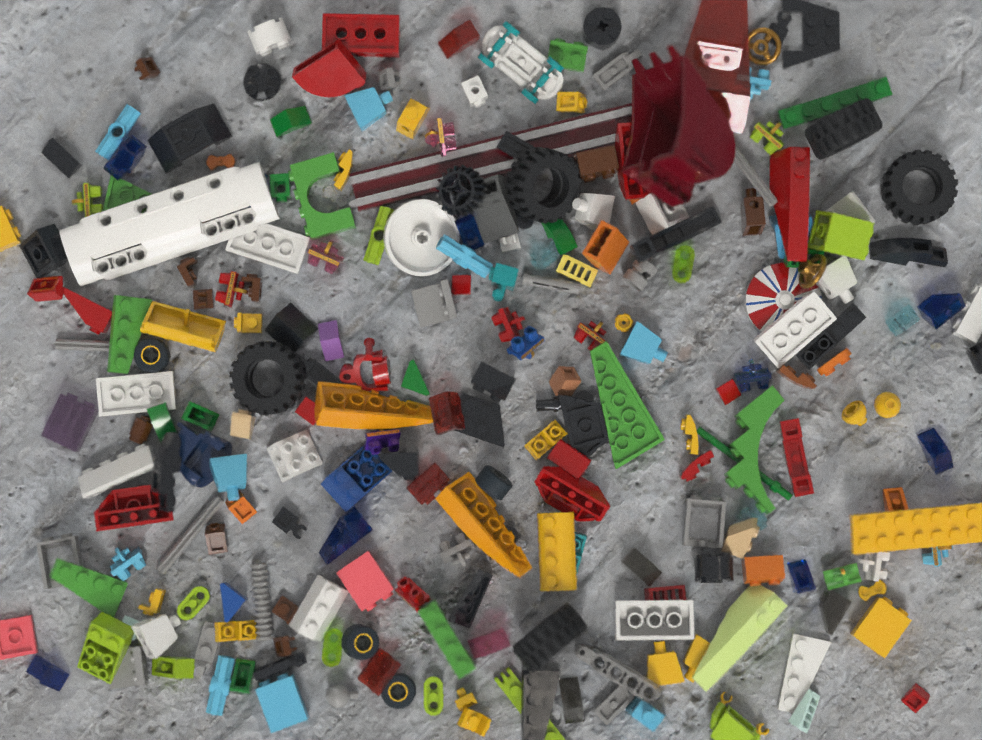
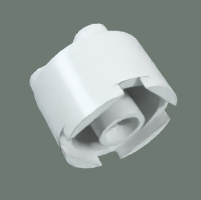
(269, 36)

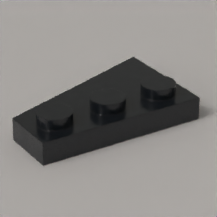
(471, 599)

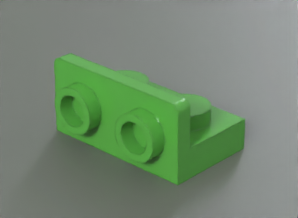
(569, 55)

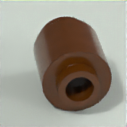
(140, 429)

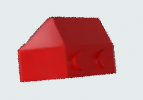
(629, 187)
(571, 494)
(130, 508)

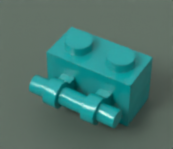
(504, 278)

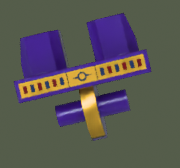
(381, 439)

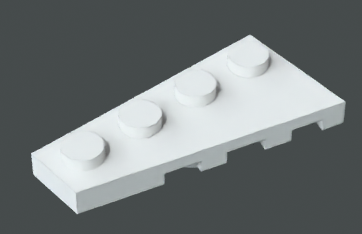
(801, 667)

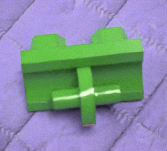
(841, 576)

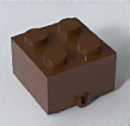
(597, 163)

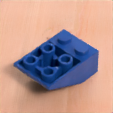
(355, 478)

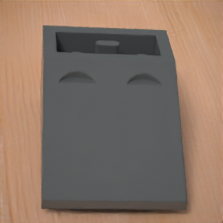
(495, 216)

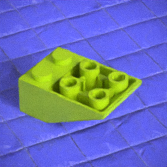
(105, 647)

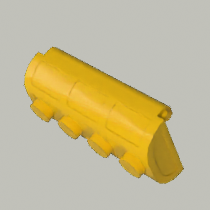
(183, 326)
(556, 551)

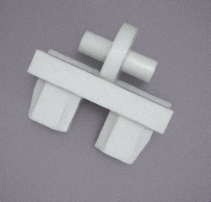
(872, 565)

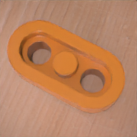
(828, 367)

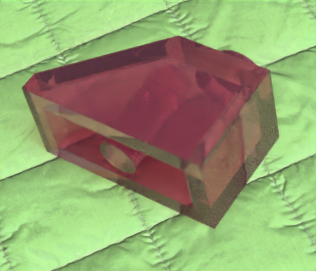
(489, 643)

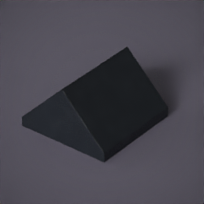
(291, 328)

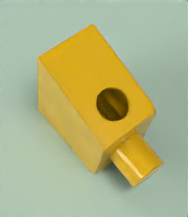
(412, 118)
(694, 654)
(663, 666)

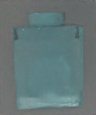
(753, 512)

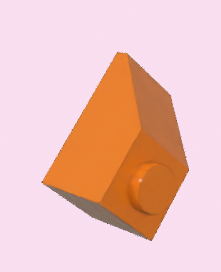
(894, 499)

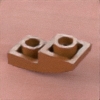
(801, 380)

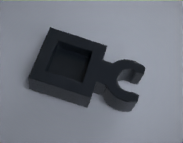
(779, 28)
(287, 521)

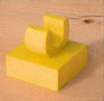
(465, 699)

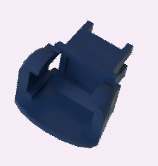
(196, 454)

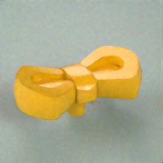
(866, 593)

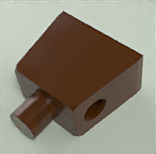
(752, 213)

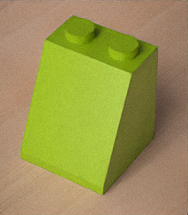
(840, 235)

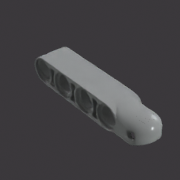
(591, 656)

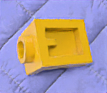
(571, 102)
(248, 323)
(156, 600)
(474, 721)

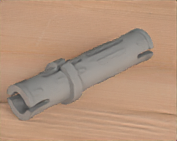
(551, 283)

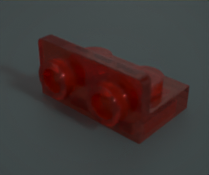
(446, 412)
(379, 671)

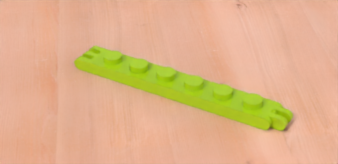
(513, 689)

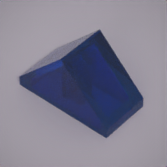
(800, 577)

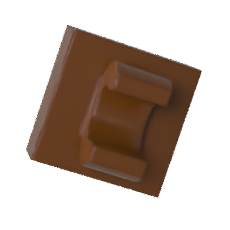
(147, 67)
(203, 299)
(282, 646)

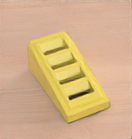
(565, 258)

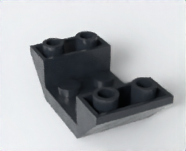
(188, 136)

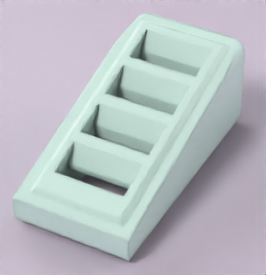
(805, 711)

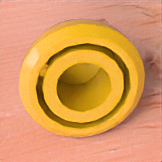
(887, 404)
(855, 413)

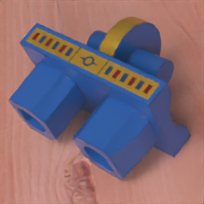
(525, 345)

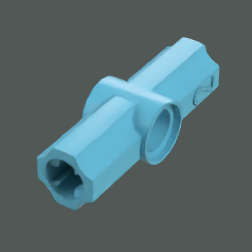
(124, 121)
(464, 256)
(220, 685)

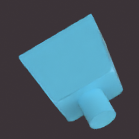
(368, 106)
(643, 345)
(229, 474)
(645, 713)

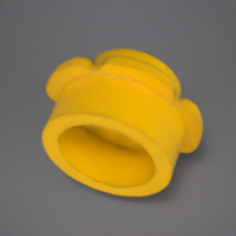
(623, 327)

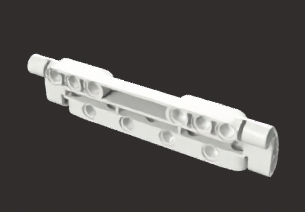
(169, 225)

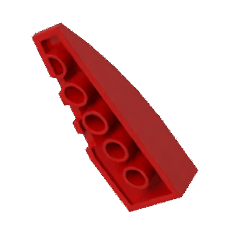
(790, 185)

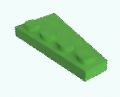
(125, 331)
(94, 587)

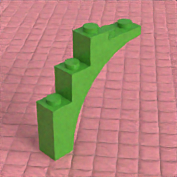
(746, 472)

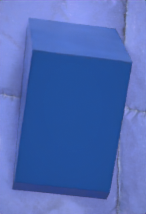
(231, 601)

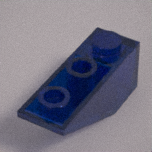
(346, 532)

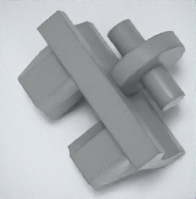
(458, 553)

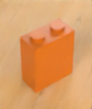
(605, 247)

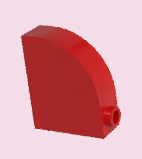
(330, 72)

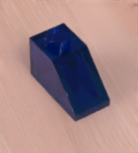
(940, 308)
(935, 451)

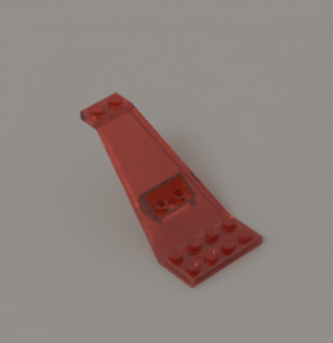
(722, 32)

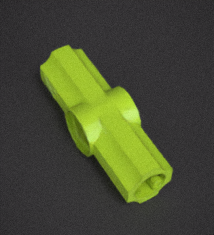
(375, 247)

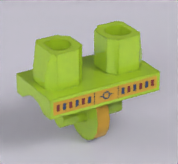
(774, 142)
(90, 192)

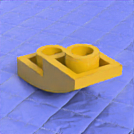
(345, 164)
(689, 428)
(545, 439)
(235, 630)

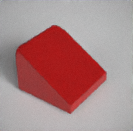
(461, 284)
(728, 391)
(916, 698)

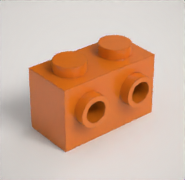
(763, 570)

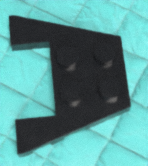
(819, 32)

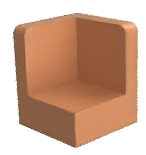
(565, 381)

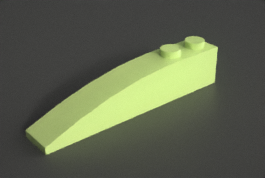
(737, 633)

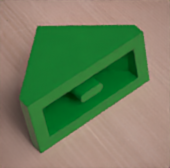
(290, 120)
(413, 380)
(200, 416)
(243, 676)

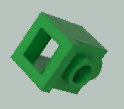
(276, 181)

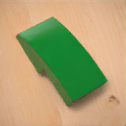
(561, 236)
(161, 420)

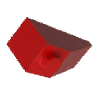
(90, 312)

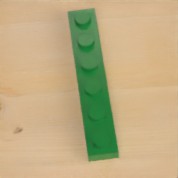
(828, 104)

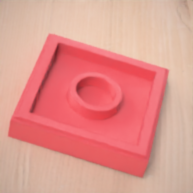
(17, 637)

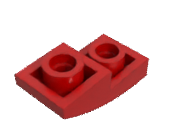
(691, 470)

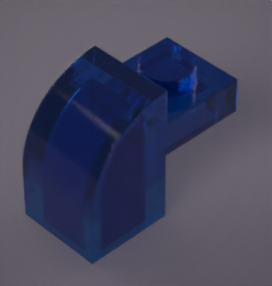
(127, 158)

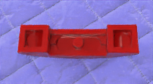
(795, 457)

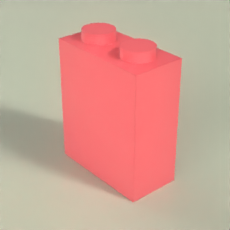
(366, 581)

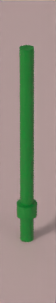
(774, 485)

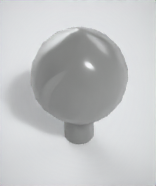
(339, 696)

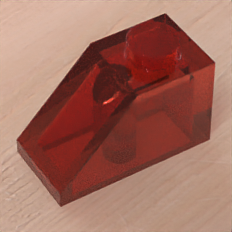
(459, 39)

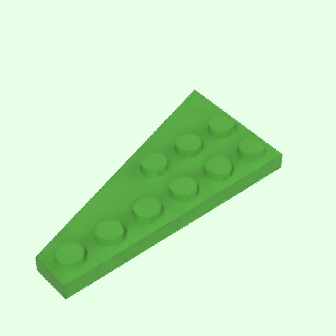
(625, 415)

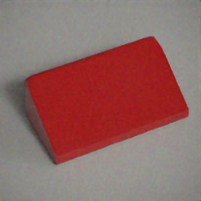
(46, 289)
(569, 459)

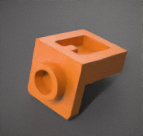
(241, 508)

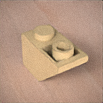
(242, 424)
(739, 537)

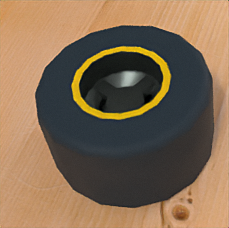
(147, 351)
(493, 482)
(364, 647)
(397, 697)

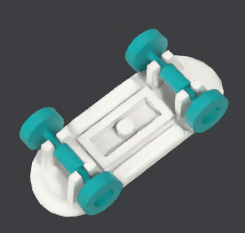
(522, 62)

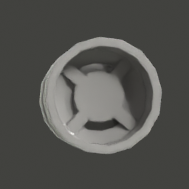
(639, 274)

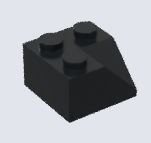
(492, 381)

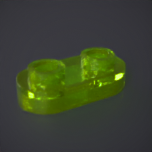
(684, 265)
(332, 647)

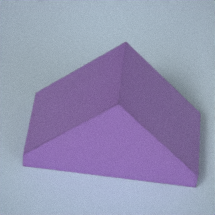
(330, 340)

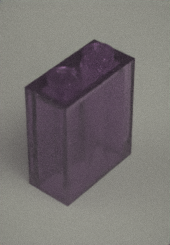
(70, 422)

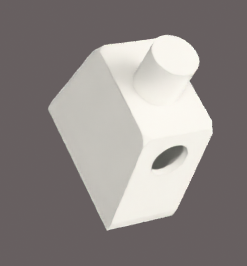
(593, 208)
(838, 279)
(156, 634)

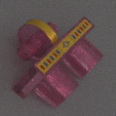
(434, 137)
(326, 253)

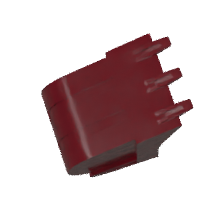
(675, 130)

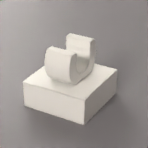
(509, 243)

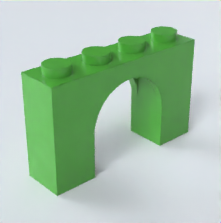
(304, 176)
(446, 639)

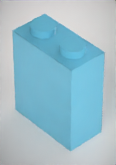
(281, 702)

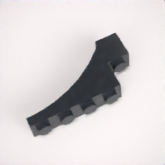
(675, 235)

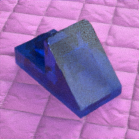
(469, 232)
(47, 673)

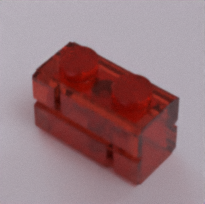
(428, 484)

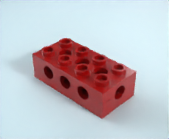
(370, 25)

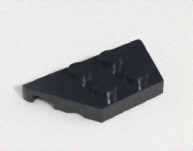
(482, 420)
(583, 423)

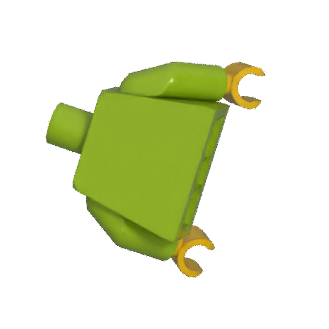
(730, 725)

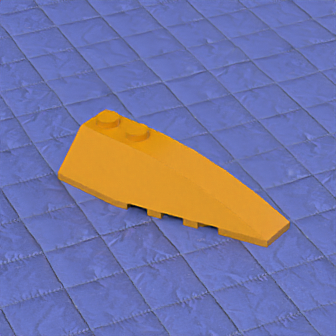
(358, 409)
(477, 517)

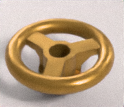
(755, 46)
(809, 269)

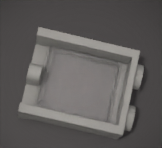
(704, 522)
(48, 550)

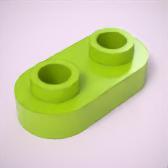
(193, 602)
(433, 695)

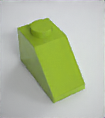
(173, 667)

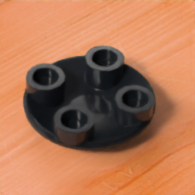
(262, 82)

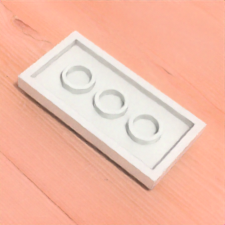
(271, 246)
(795, 329)
(135, 393)

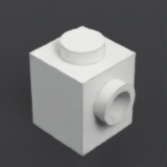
(474, 91)

